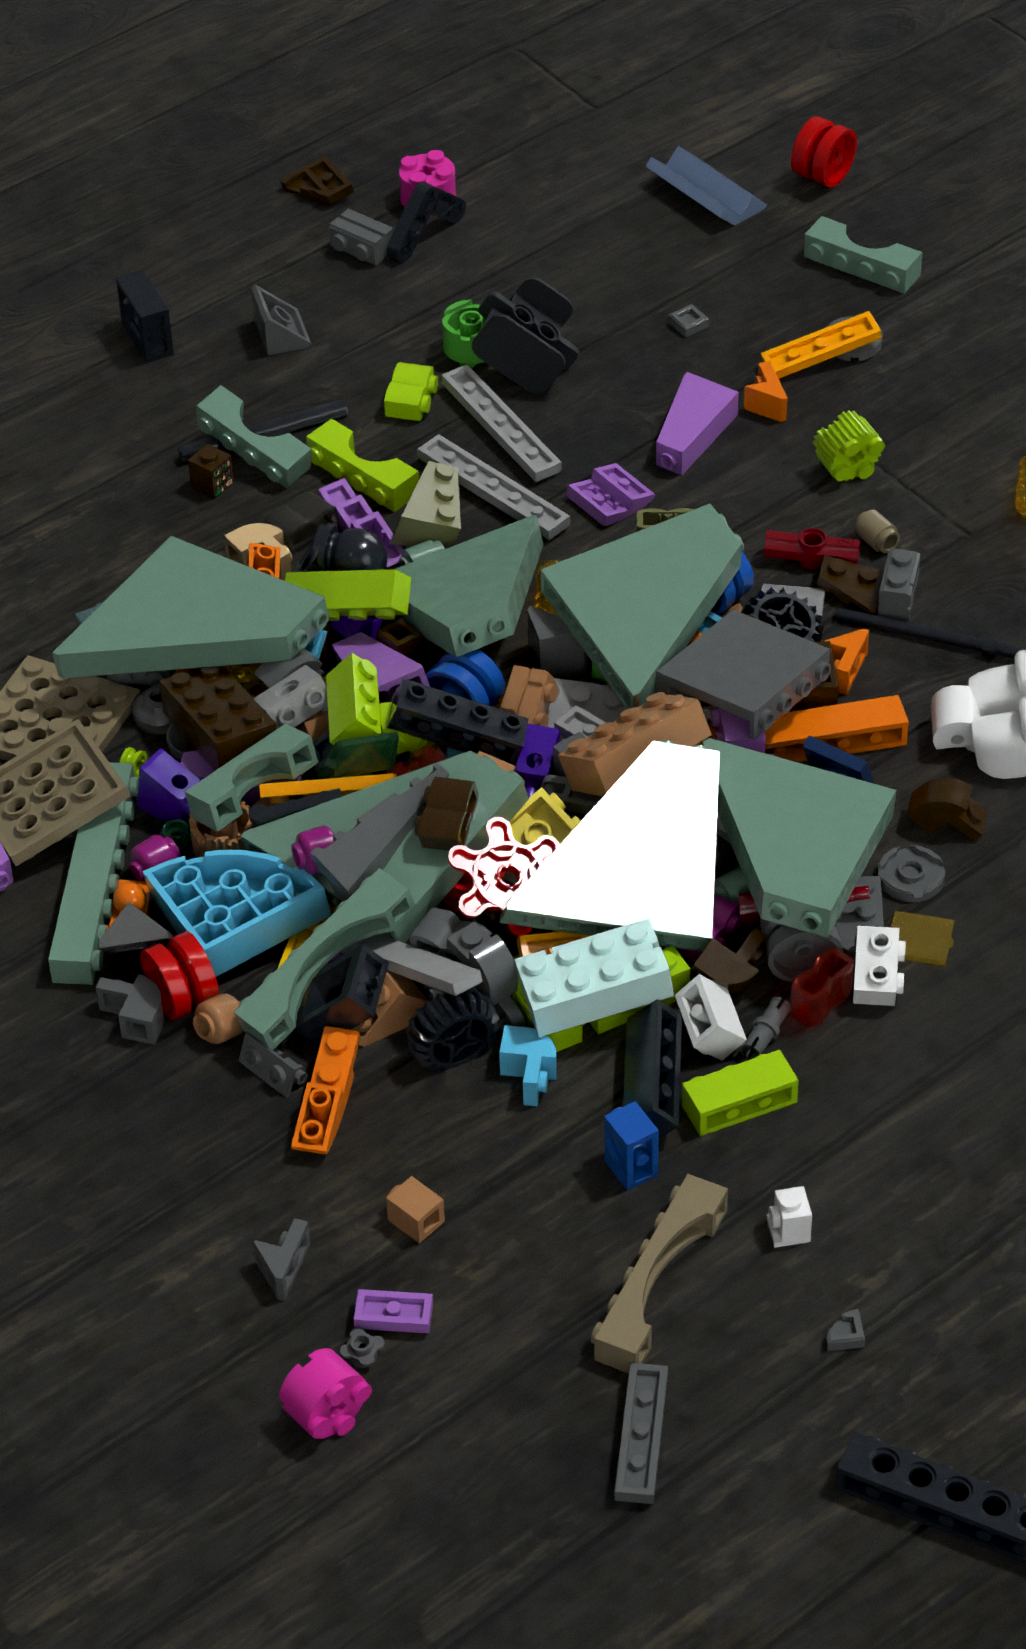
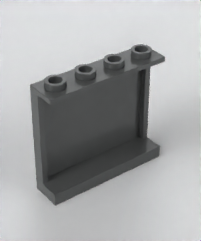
(747, 669)

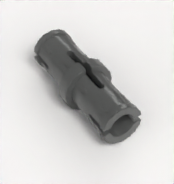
(765, 1028)

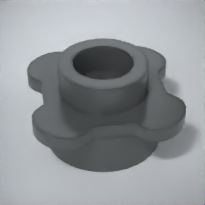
(362, 1356)

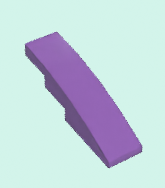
(354, 512)

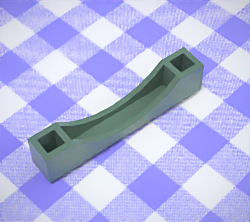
(371, 910)

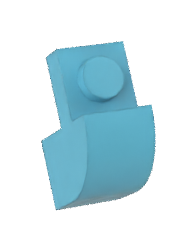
(529, 1057)

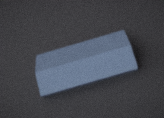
(707, 186)

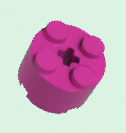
(427, 168)
(324, 1394)

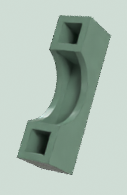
(891, 266)
(279, 457)
(277, 756)

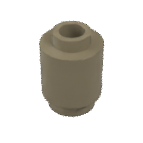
(877, 531)

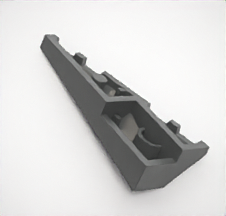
(373, 839)

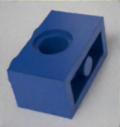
(631, 1145)

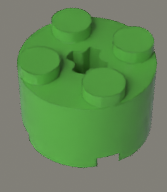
(459, 328)

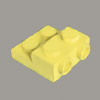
(540, 817)

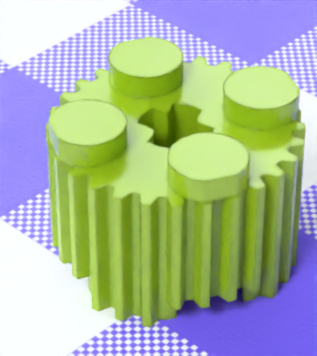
(848, 447)

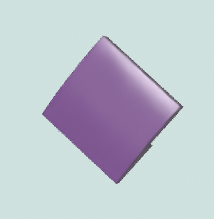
(610, 494)

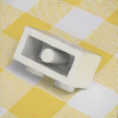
(877, 965)
(710, 1017)

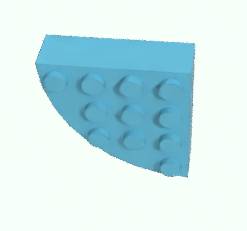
(236, 902)

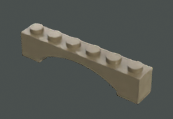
(692, 1213)

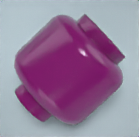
(306, 842)
(151, 853)

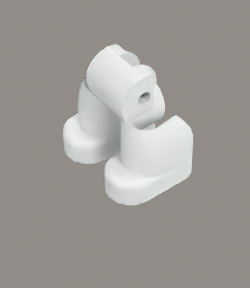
(986, 718)

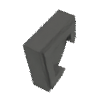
(846, 1332)

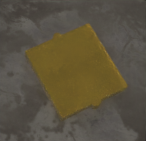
(925, 937)

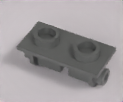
(271, 1066)

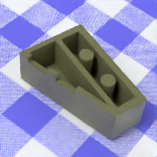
(432, 509)

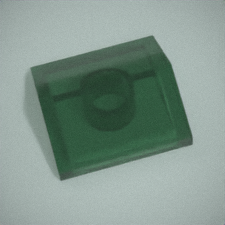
(361, 756)

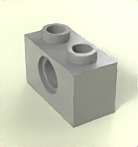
(294, 697)

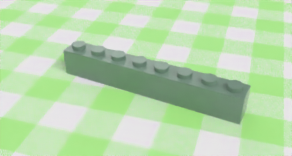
(90, 887)

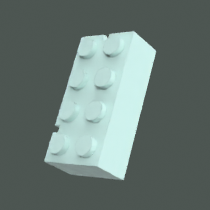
(594, 977)

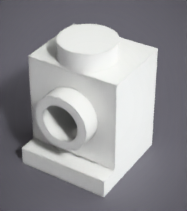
(790, 1217)

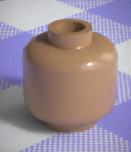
(216, 1019)

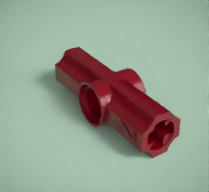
(810, 547)

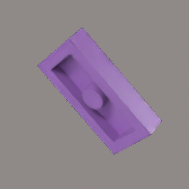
(393, 1311)

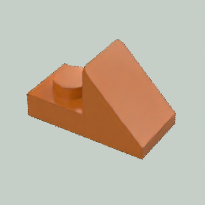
(766, 394)
(848, 655)

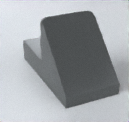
(282, 1262)

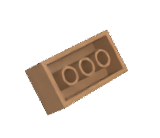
(603, 757)

